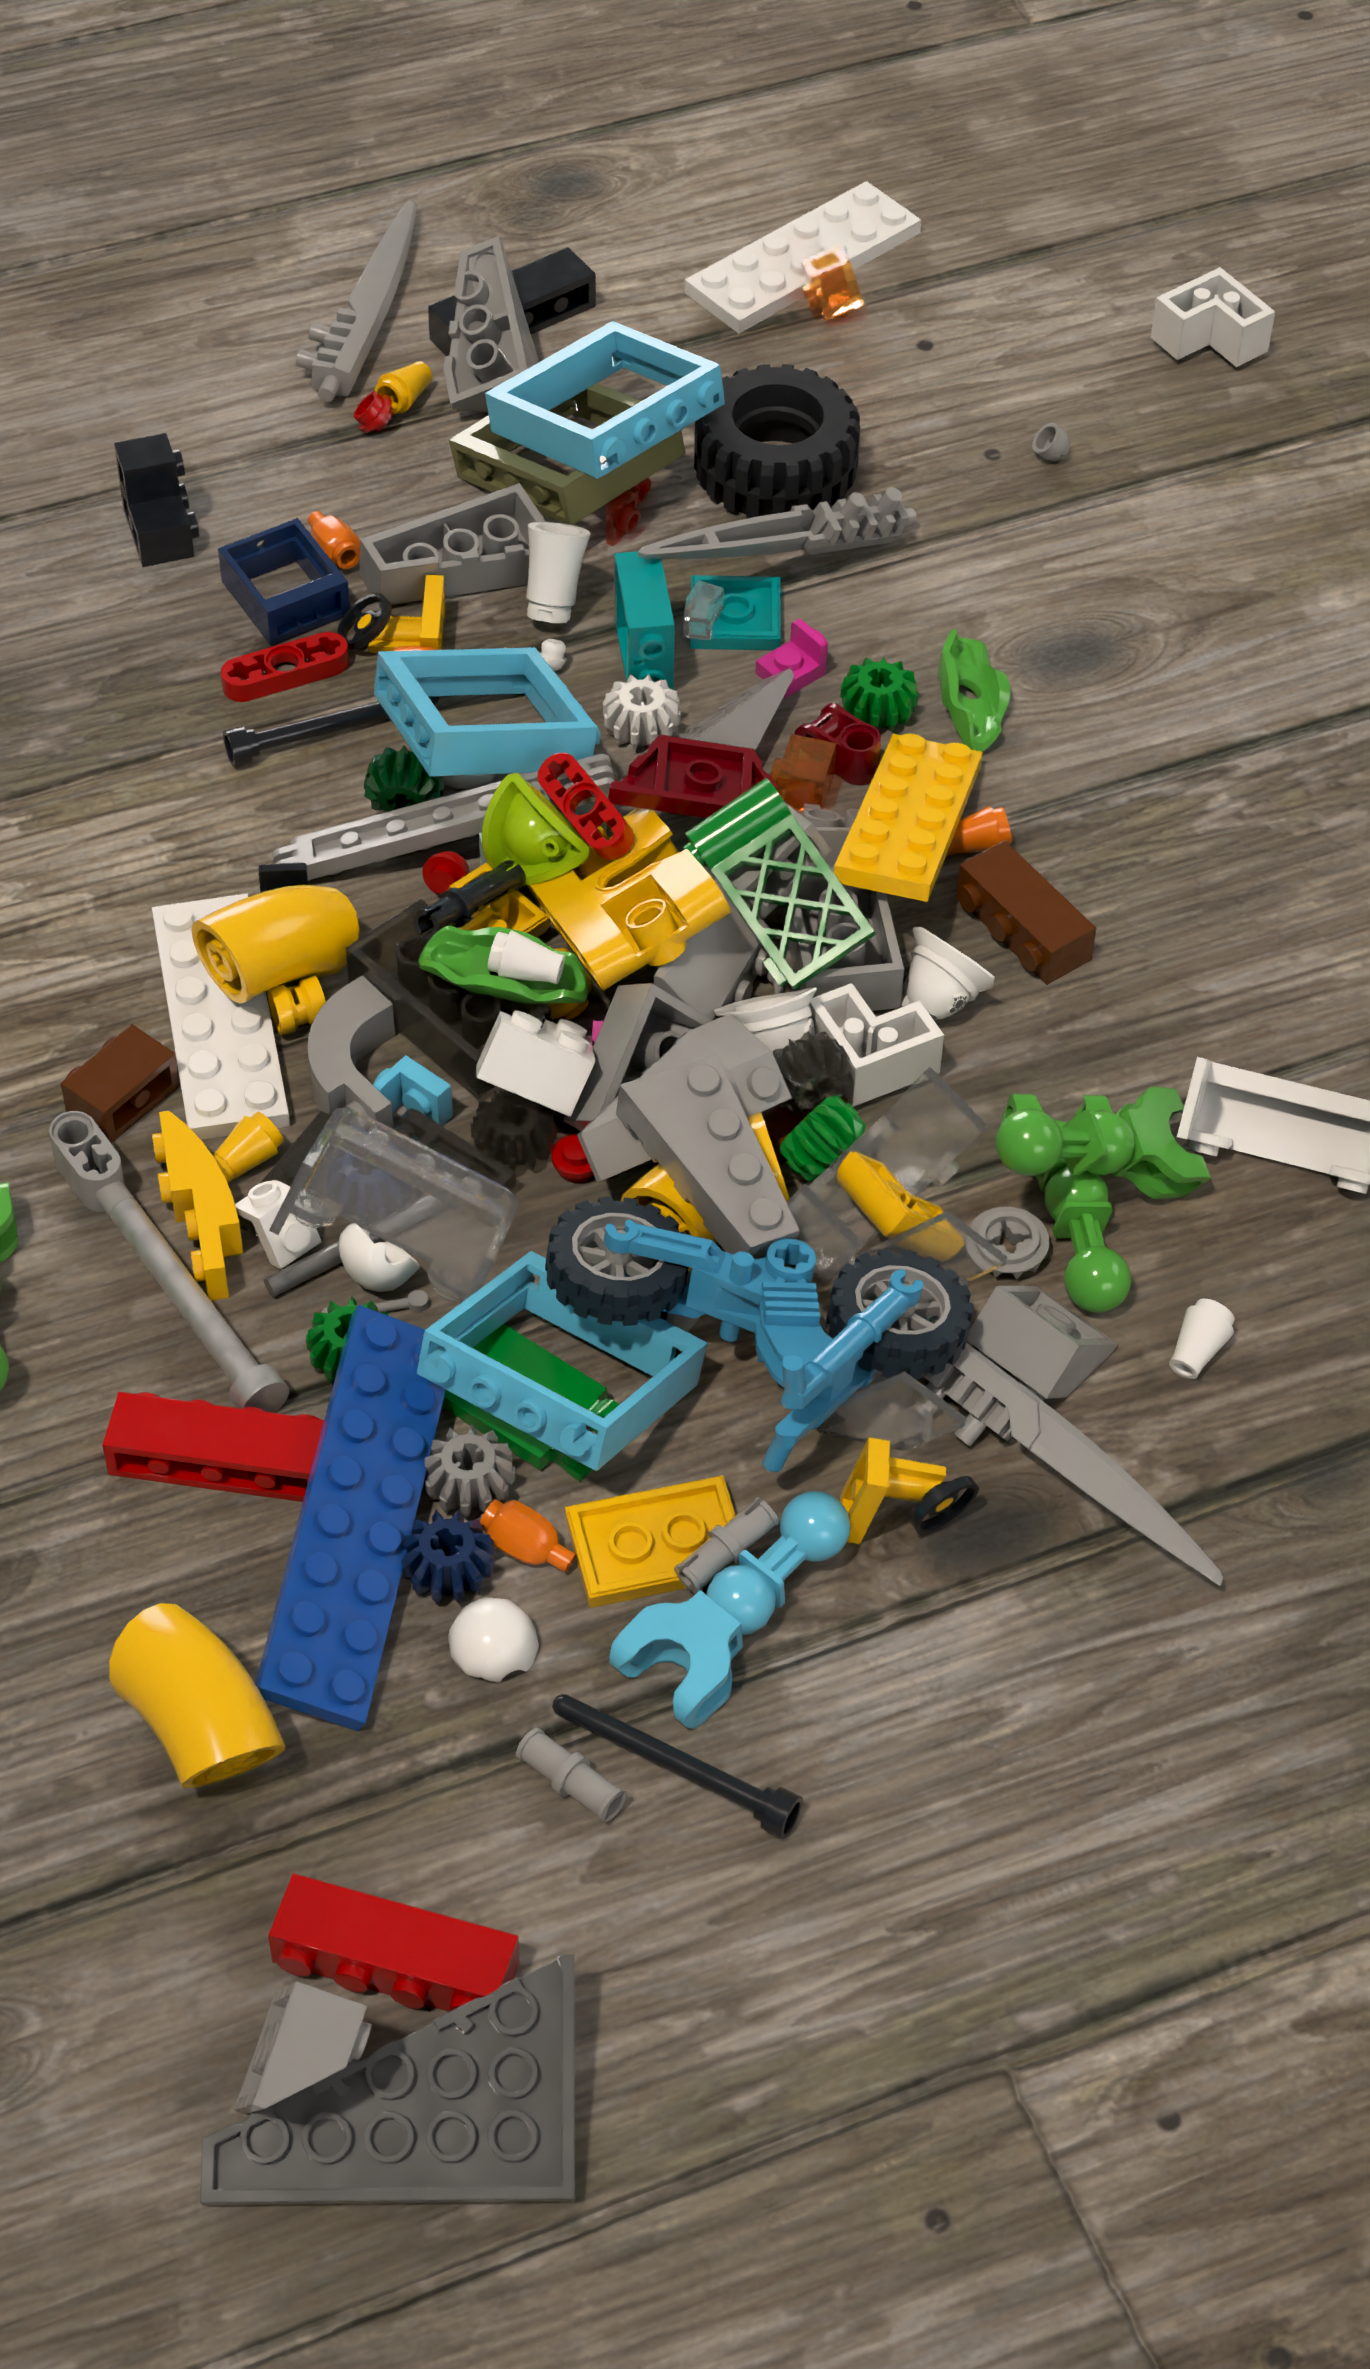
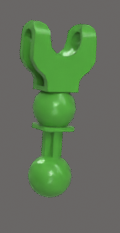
(1126, 1143)
(1096, 1275)

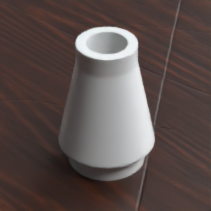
(523, 959)
(1202, 1335)

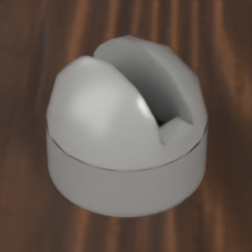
(1051, 442)

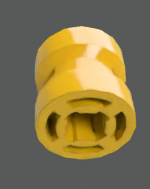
(295, 1004)

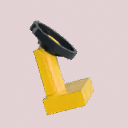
(389, 632)
(882, 1475)

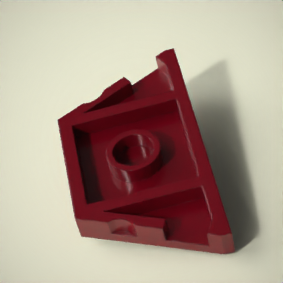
(688, 777)

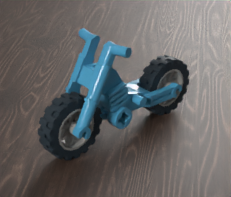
(768, 1300)

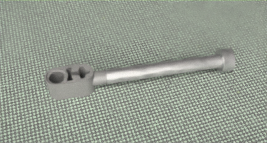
(97, 1178)

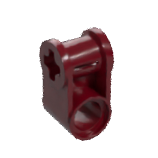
(856, 746)

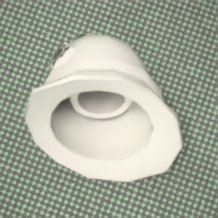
(942, 976)
(775, 1016)

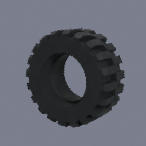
(779, 407)

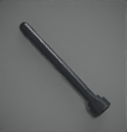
(244, 744)
(773, 1808)

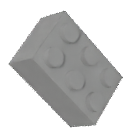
(872, 967)

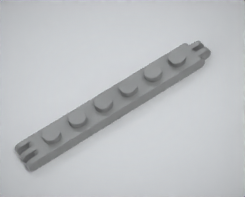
(414, 826)

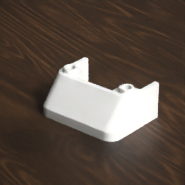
(1278, 1122)

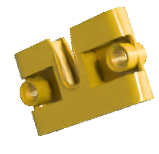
(633, 906)

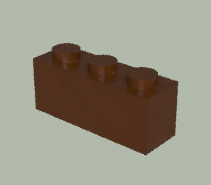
(1025, 912)

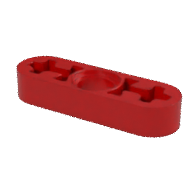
(311, 647)
(588, 823)

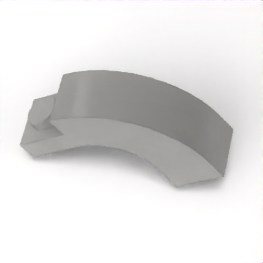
(340, 1036)

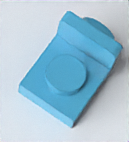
(416, 1089)

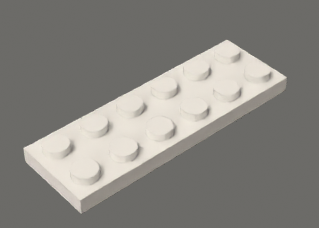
(770, 272)
(220, 1046)

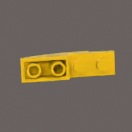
(199, 1198)

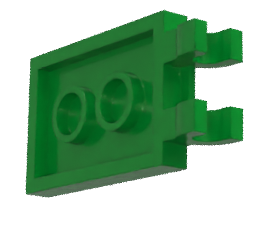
(546, 1369)

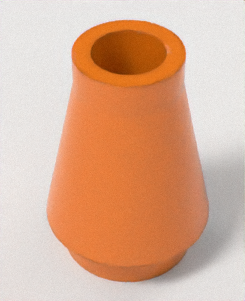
(981, 831)

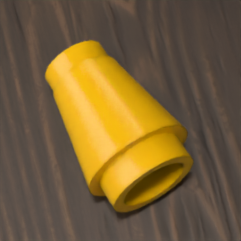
(404, 385)
(248, 1145)

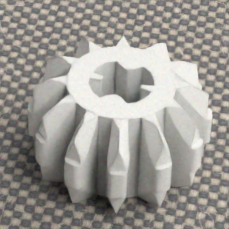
(641, 711)

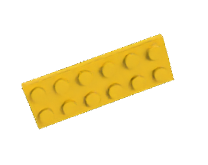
(908, 817)

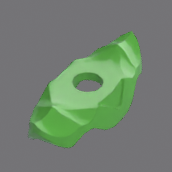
(967, 664)
(463, 961)

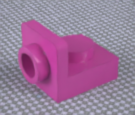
(803, 654)

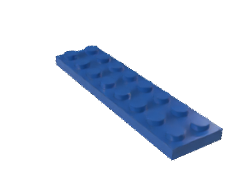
(353, 1525)

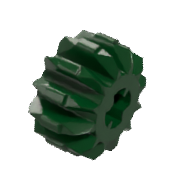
(399, 781)

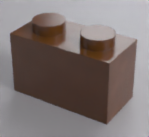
(122, 1081)

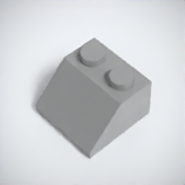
(1038, 1340)

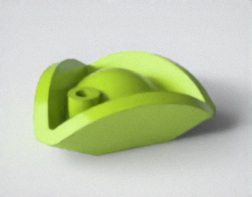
(531, 832)

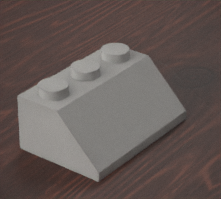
(716, 965)
(633, 1036)
(300, 2043)

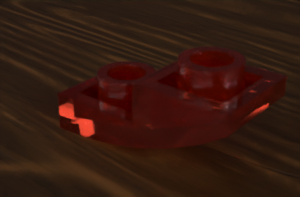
(623, 512)

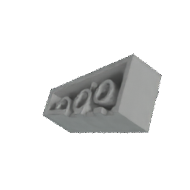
(471, 544)
(710, 1152)

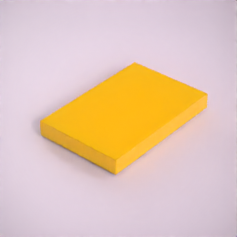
(636, 1539)

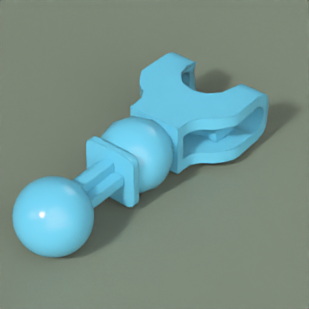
(738, 1602)

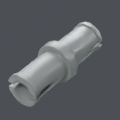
(726, 1544)
(571, 1774)

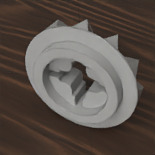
(1022, 1230)

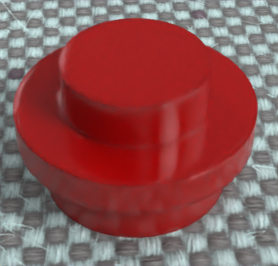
(373, 412)
(444, 870)
(570, 1160)

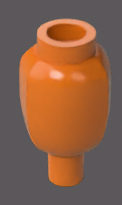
(335, 539)
(525, 1535)

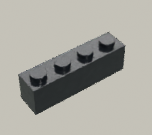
(548, 291)

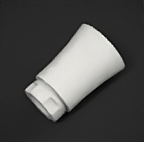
(554, 569)

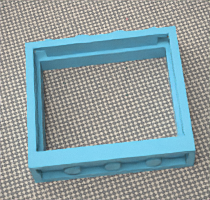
(522, 404)
(409, 677)
(650, 1346)

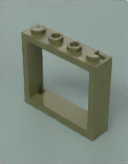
(486, 461)

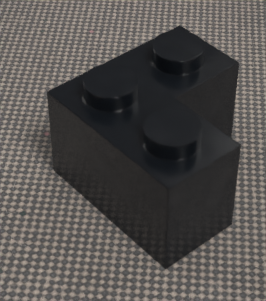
(155, 499)

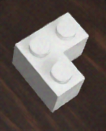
(1213, 313)
(882, 1049)
(538, 1062)

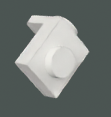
(261, 1209)

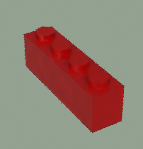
(211, 1446)
(388, 1946)

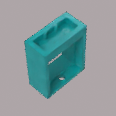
(643, 618)

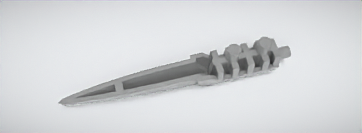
(354, 332)
(817, 531)
(1016, 1412)

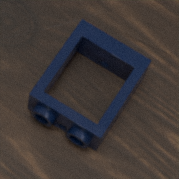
(293, 610)

